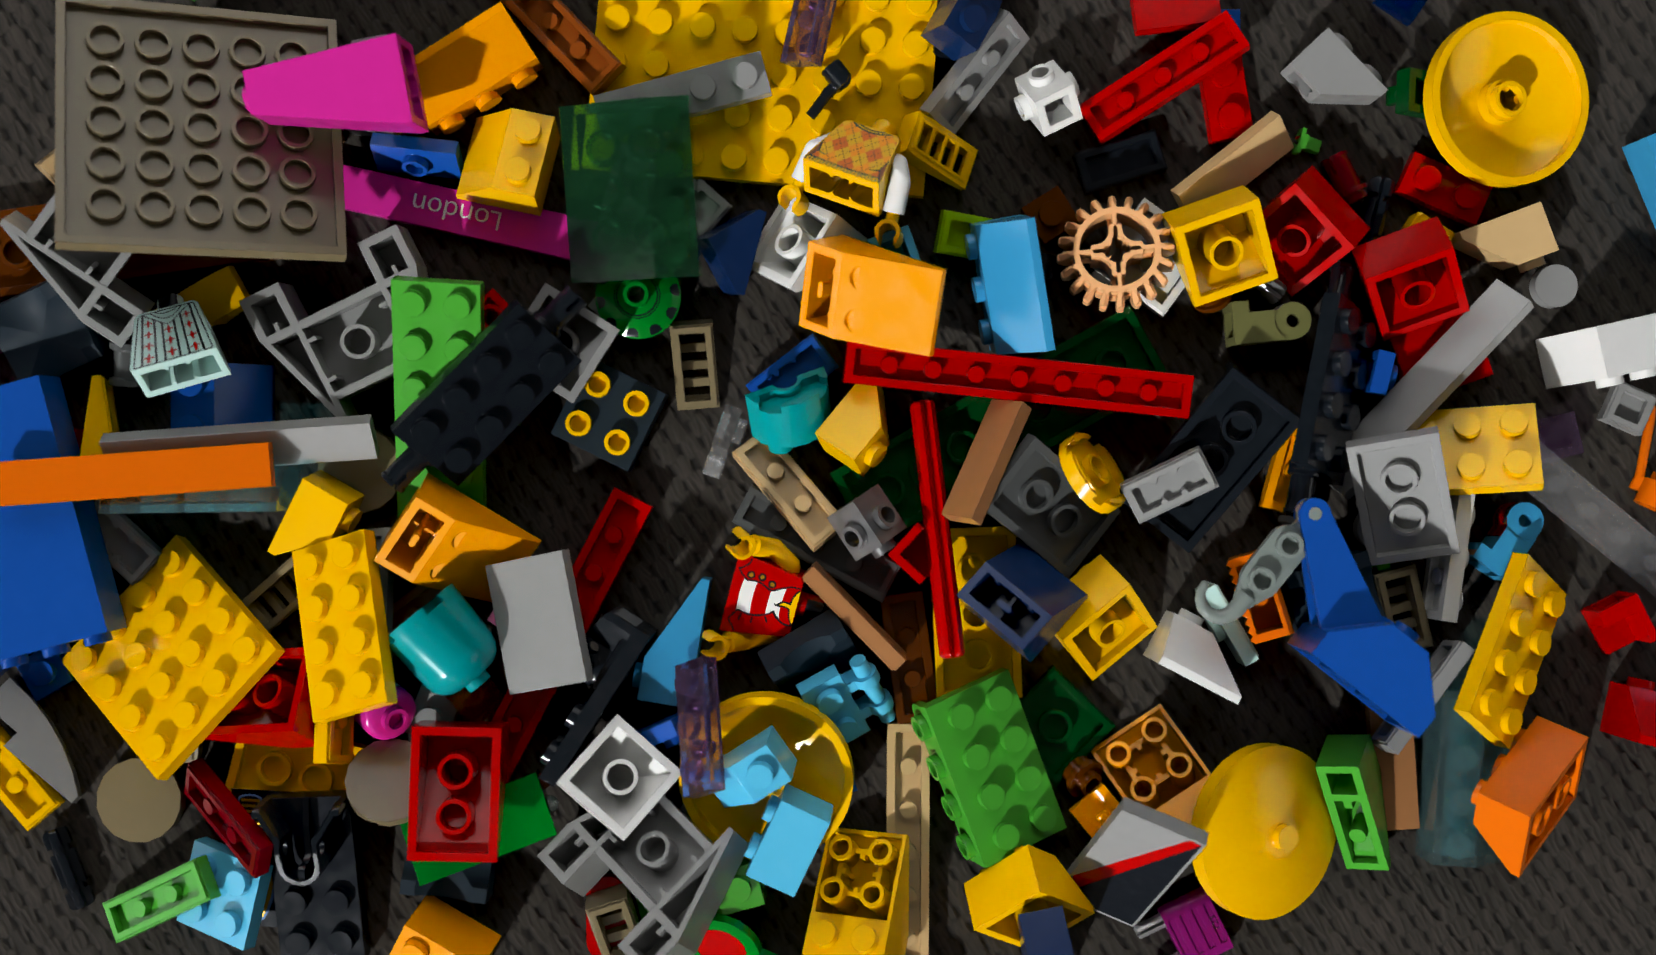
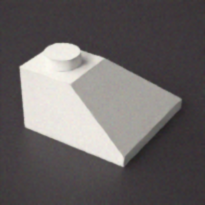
(785, 240)
(1192, 652)
(619, 777)

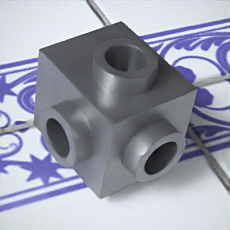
(868, 524)

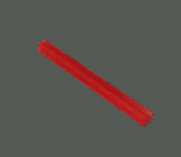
(937, 529)

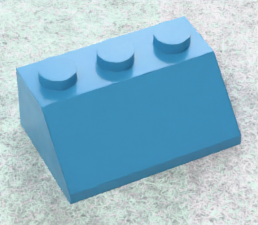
(1010, 285)

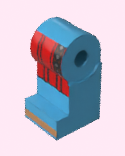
(1512, 531)

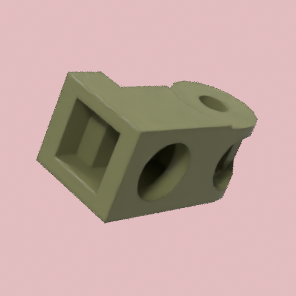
(1264, 327)

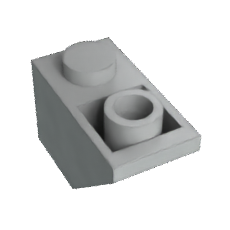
(1333, 74)

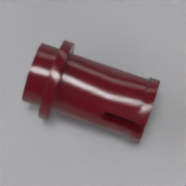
(1344, 177)

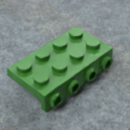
(988, 768)

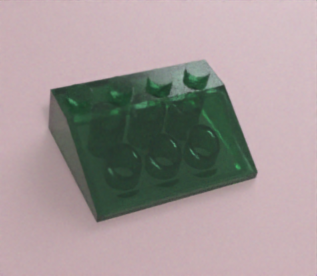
(631, 189)

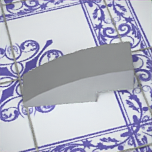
(37, 740)

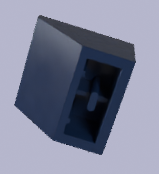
(1021, 599)

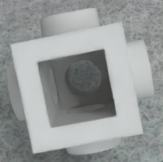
(1048, 97)

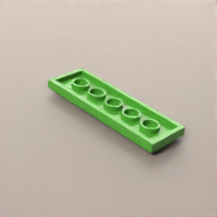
(429, 330)

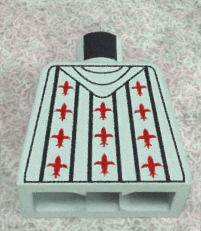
(175, 347)

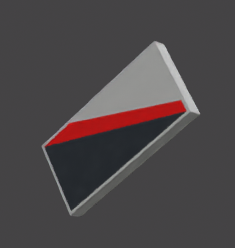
(1135, 860)

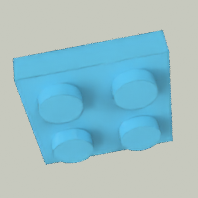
(239, 909)

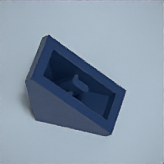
(732, 250)

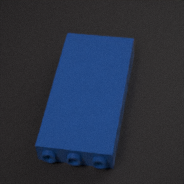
(51, 554)

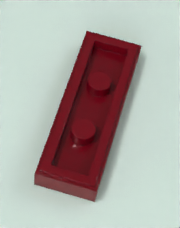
(228, 818)

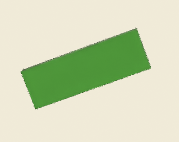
(161, 899)

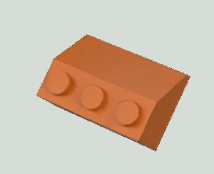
(1529, 791)

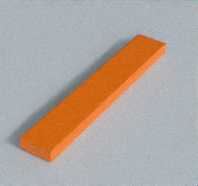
(136, 474)

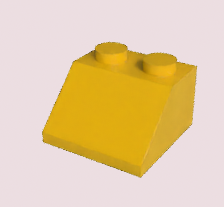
(510, 160)
(1221, 245)
(1107, 621)
(1019, 885)

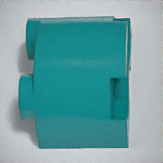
(790, 414)

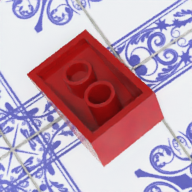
(275, 709)
(457, 790)

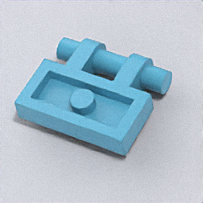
(833, 696)

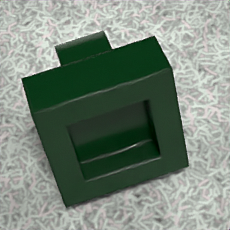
(1408, 93)

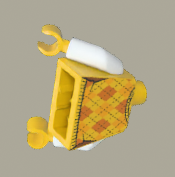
(857, 169)

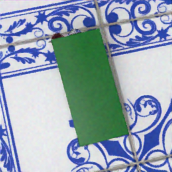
(524, 822)

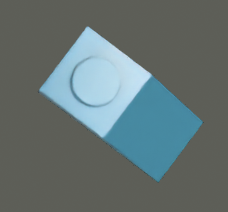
(756, 769)

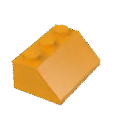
(474, 68)

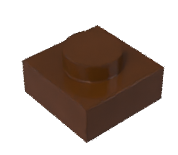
(1050, 213)

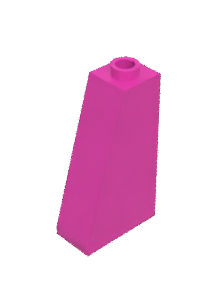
(345, 87)

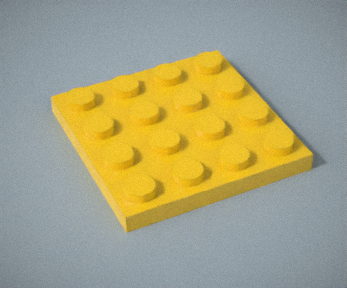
(179, 661)

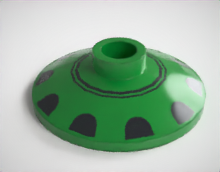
(643, 318)

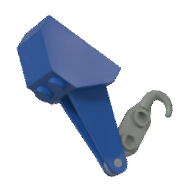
(1345, 628)

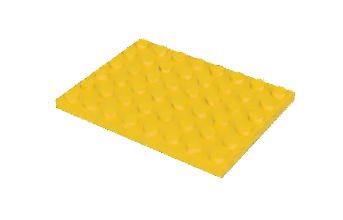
(765, 138)

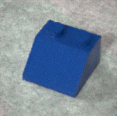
(232, 399)

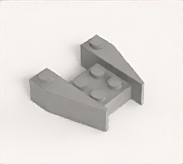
(81, 278)
(346, 343)
(664, 865)

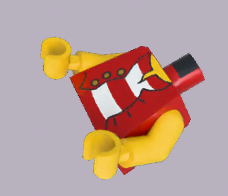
(761, 596)

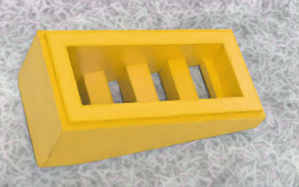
(919, 124)
(100, 415)

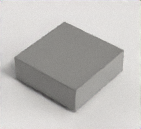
(1627, 408)

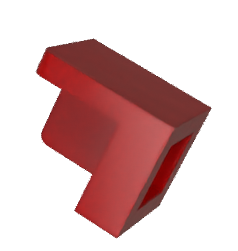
(912, 554)
(1619, 621)

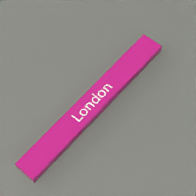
(440, 210)

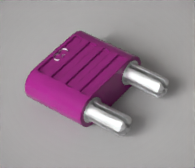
(1190, 924)

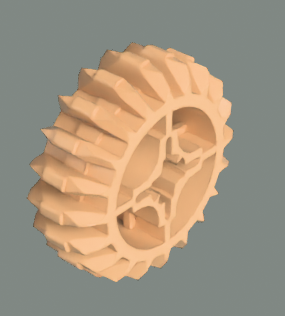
(1134, 251)

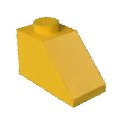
(857, 429)
(317, 513)

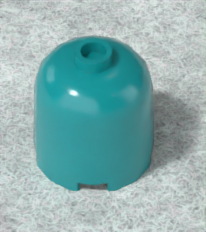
(445, 644)

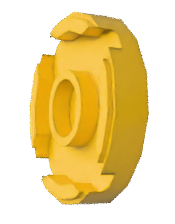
(1091, 473)

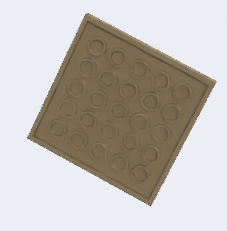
(167, 153)

